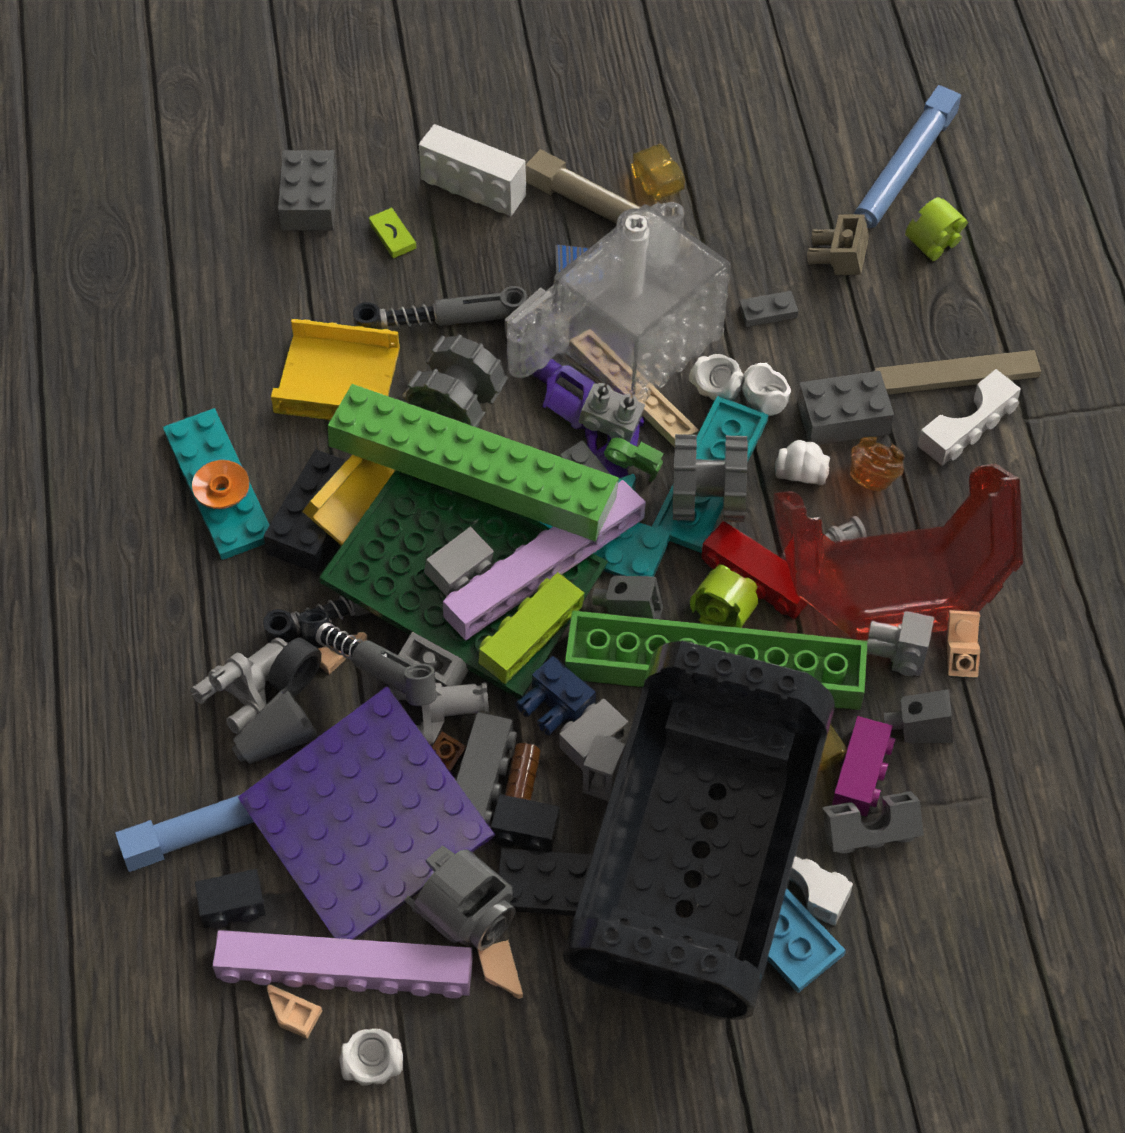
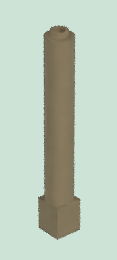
(552, 176)

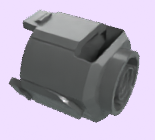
(464, 899)

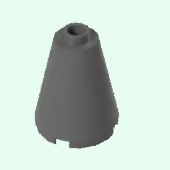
(274, 730)

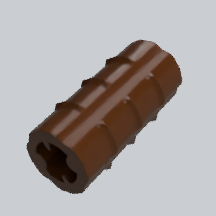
(523, 771)

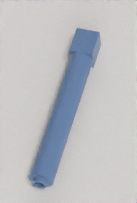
(937, 115)
(148, 842)

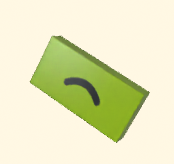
(392, 232)

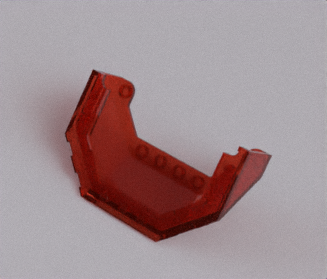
(908, 570)

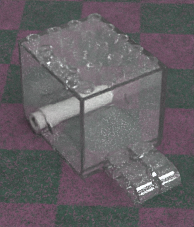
(628, 305)

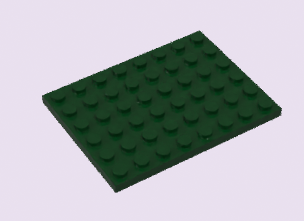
(387, 556)

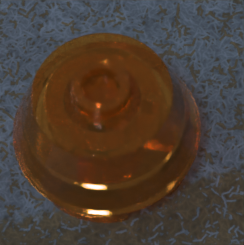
(875, 464)

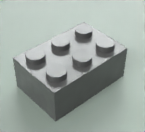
(307, 190)
(845, 408)

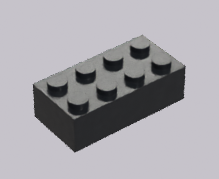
(292, 533)

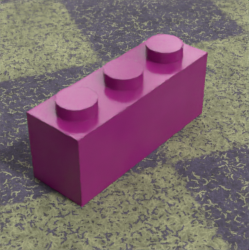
(864, 764)

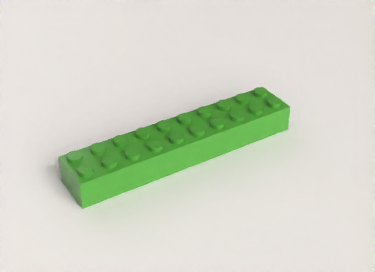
(473, 462)
(621, 647)

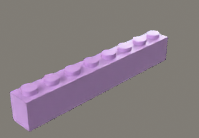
(521, 573)
(343, 963)

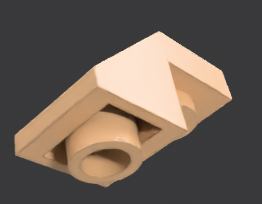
(962, 644)

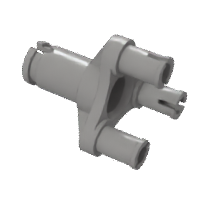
(243, 679)
(449, 702)

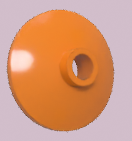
(220, 475)

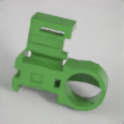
(625, 454)

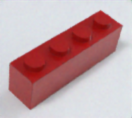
(753, 561)

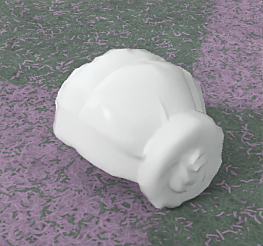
(717, 377)
(765, 389)
(802, 463)
(371, 1057)

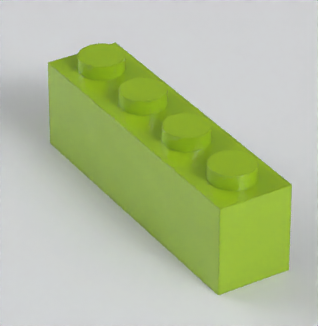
(530, 627)

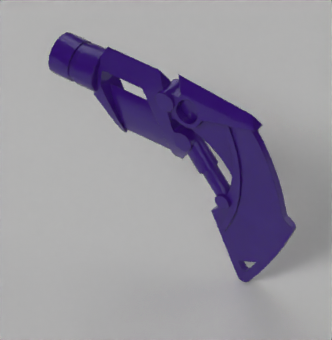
(570, 407)

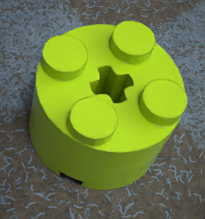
(936, 228)
(725, 598)

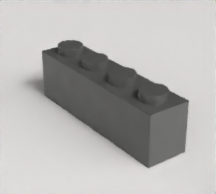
(486, 761)

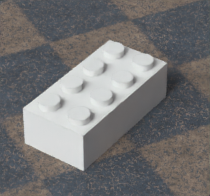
(472, 170)

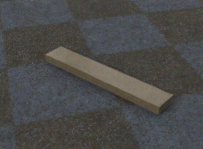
(958, 371)

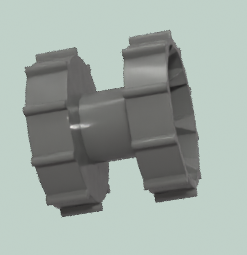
(458, 380)
(710, 478)

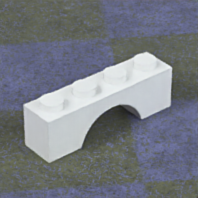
(947, 436)
(824, 891)

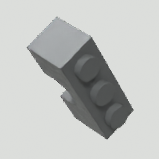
(898, 822)

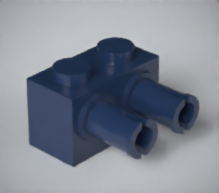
(560, 691)

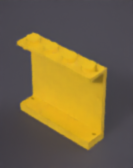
(327, 361)
(347, 496)

